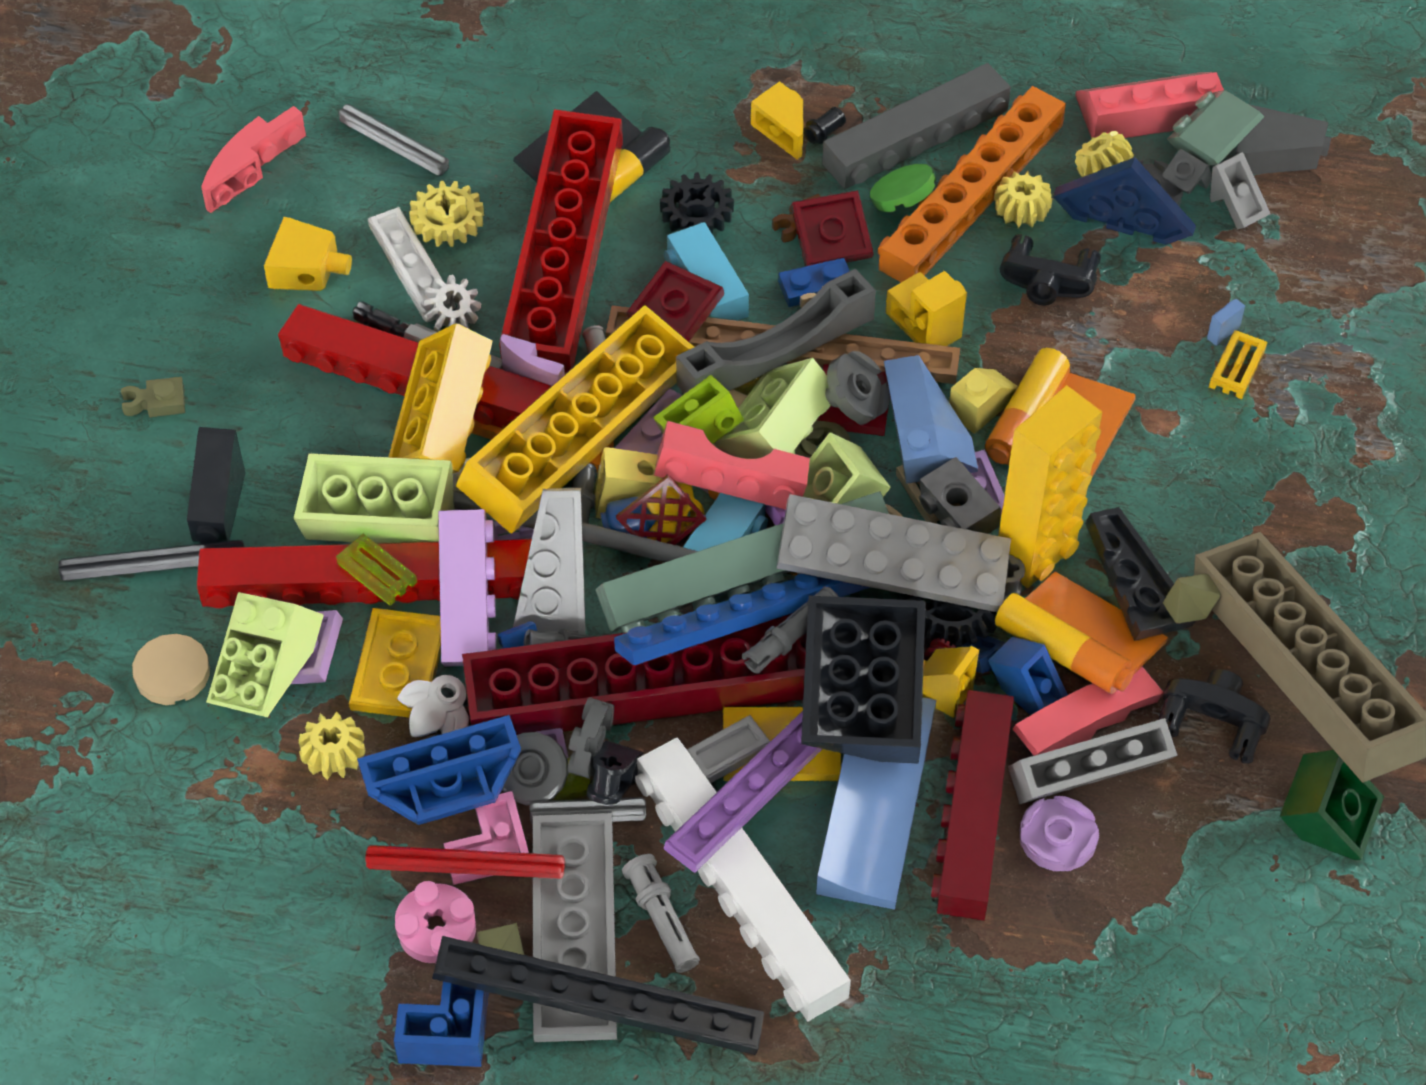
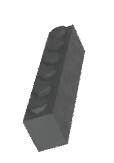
(916, 126)

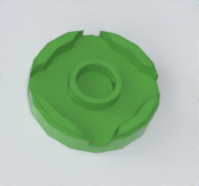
(903, 186)

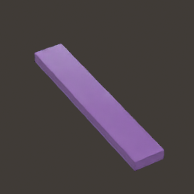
(741, 797)

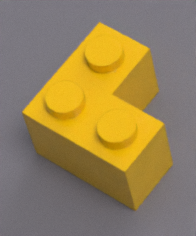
(928, 309)

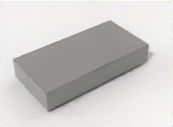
(729, 748)

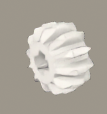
(440, 293)

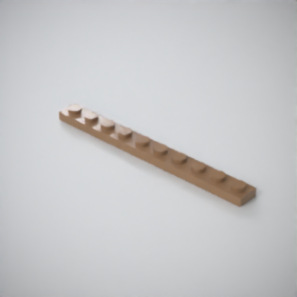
(939, 360)

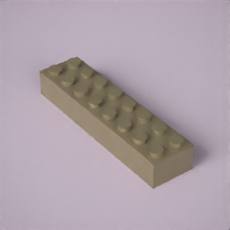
(1315, 658)

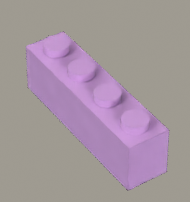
(464, 584)

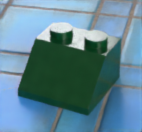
(1331, 805)

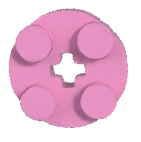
(431, 901)

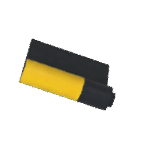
(638, 152)

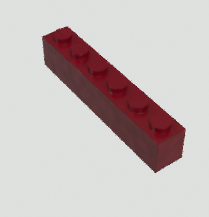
(975, 805)

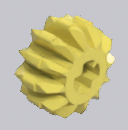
(1102, 153)
(1023, 199)
(331, 745)

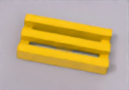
(1229, 384)

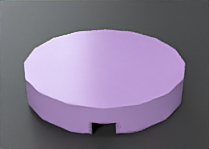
(1058, 833)

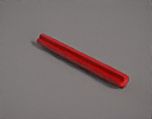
(465, 861)

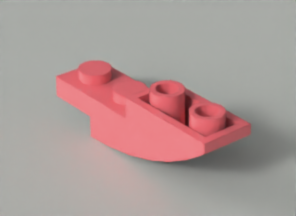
(241, 158)

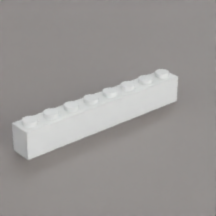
(748, 888)

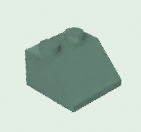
(1214, 126)

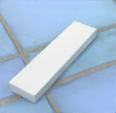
(405, 255)

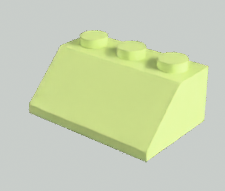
(779, 411)

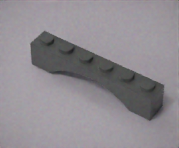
(829, 314)

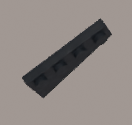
(1133, 574)

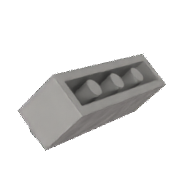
(1092, 761)

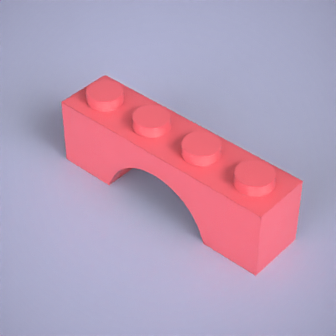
(695, 461)

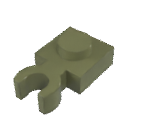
(160, 398)

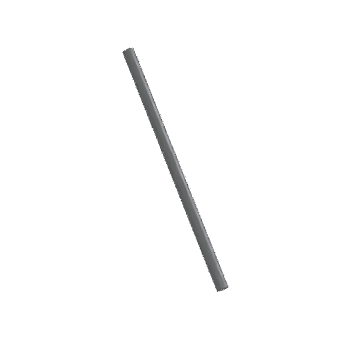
(601, 536)

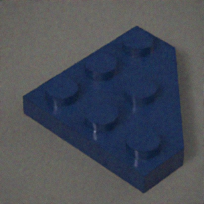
(1127, 201)

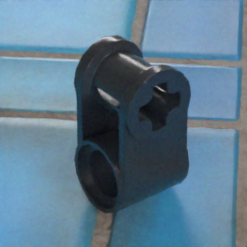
(614, 773)

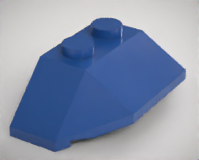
(443, 771)

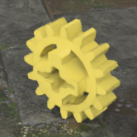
(430, 216)

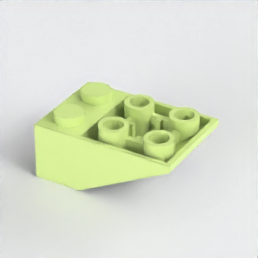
(262, 653)

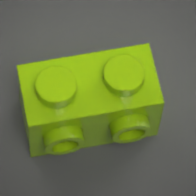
(703, 407)

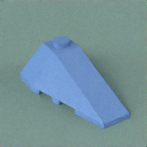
(925, 421)

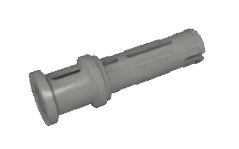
(654, 897)

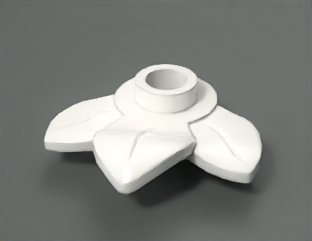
(433, 710)

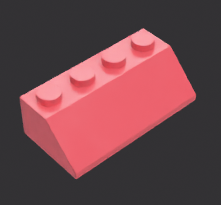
(1144, 105)

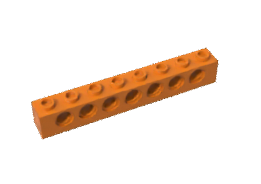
(971, 185)

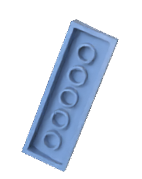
(872, 826)

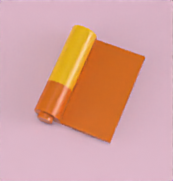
(1042, 381)
(1079, 632)

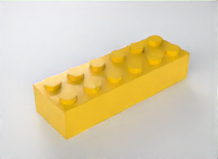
(1049, 482)

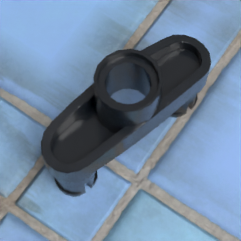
(1048, 278)
(1220, 700)

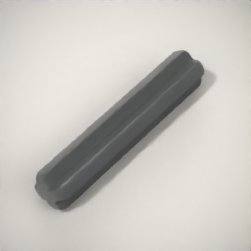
(626, 810)

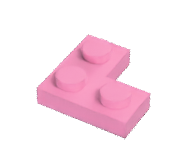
(499, 832)

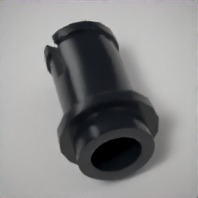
(818, 129)

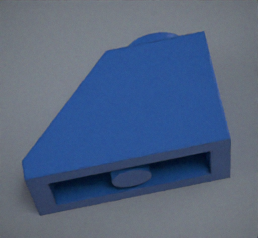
(1027, 674)

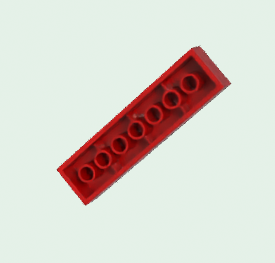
(564, 234)

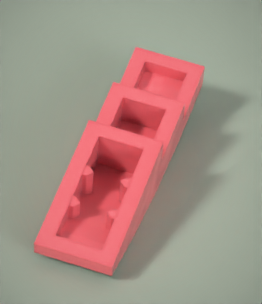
(1083, 713)

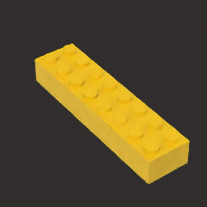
(574, 419)

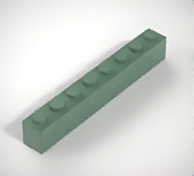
(701, 576)

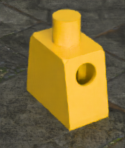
(303, 257)

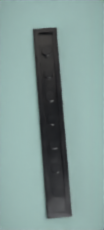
(598, 995)

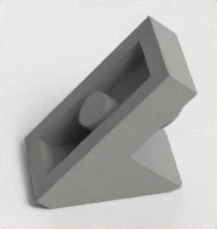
(1237, 186)

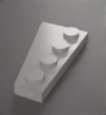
(554, 569)

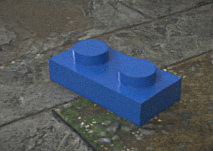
(809, 279)

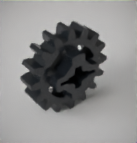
(696, 203)

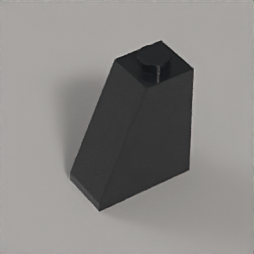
(215, 485)

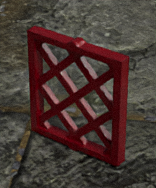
(645, 498)

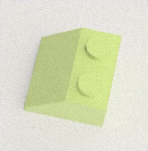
(842, 472)

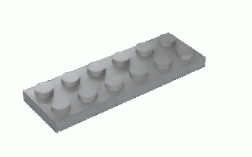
(894, 553)
(575, 915)

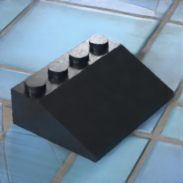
(864, 677)

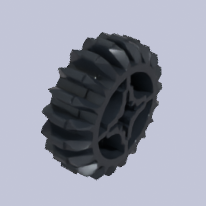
(955, 622)

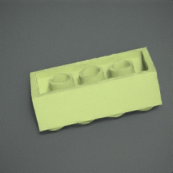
(373, 496)

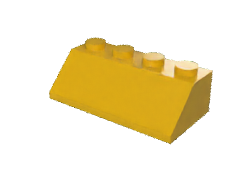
(442, 396)

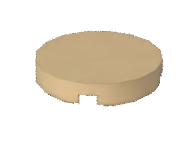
(171, 669)

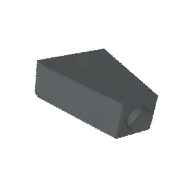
(1284, 143)

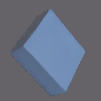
(1225, 321)

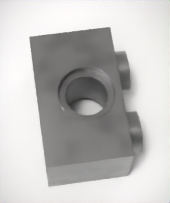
(955, 484)

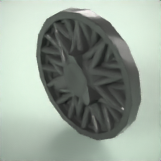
(538, 769)

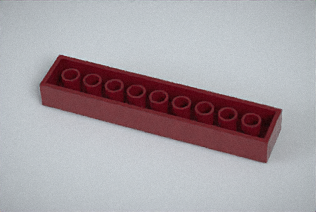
(551, 681)

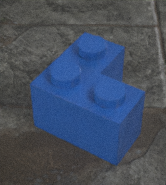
(443, 1032)

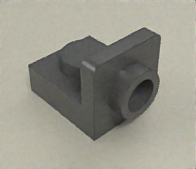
(1187, 171)

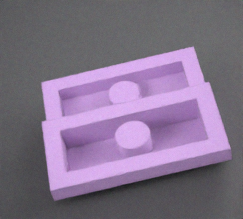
(522, 359)

